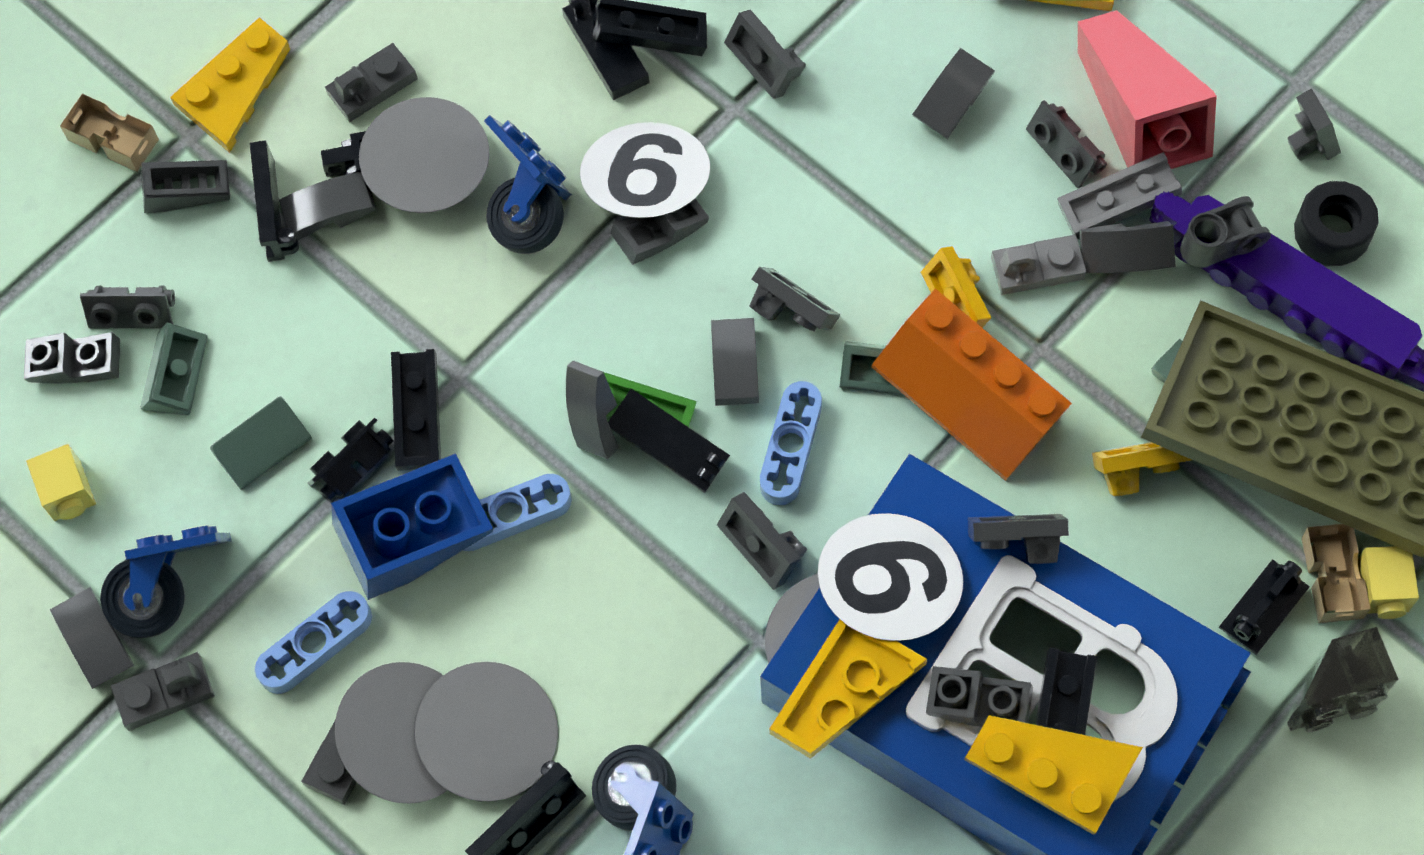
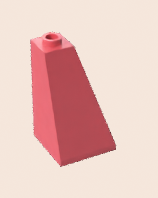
(1146, 93)

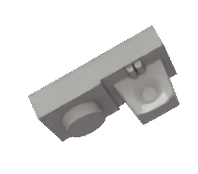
(1038, 264)

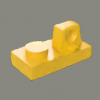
(956, 281)
(1123, 464)

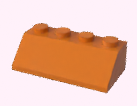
(970, 384)

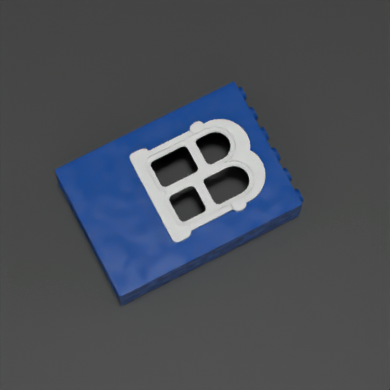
(1182, 665)

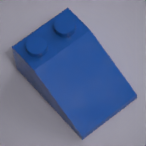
(409, 524)

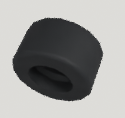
(1344, 201)

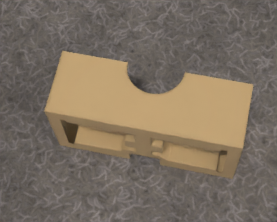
(122, 138)
(1338, 581)

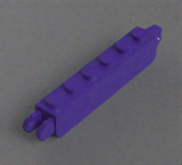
(1309, 298)

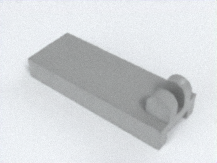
(1118, 194)

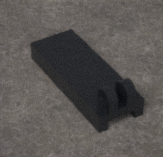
(650, 26)
(614, 62)
(277, 240)
(415, 409)
(668, 440)
(1066, 691)
(531, 814)

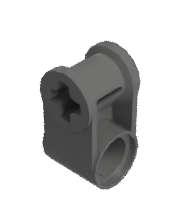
(1229, 228)

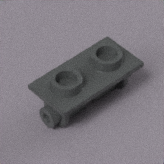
(1058, 138)
(120, 309)

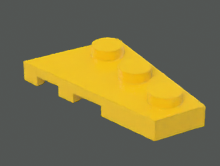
(229, 85)
(842, 686)
(1055, 767)

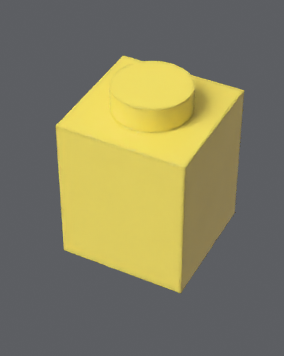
(61, 483)
(1389, 580)

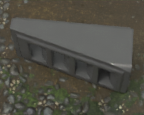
(169, 172)

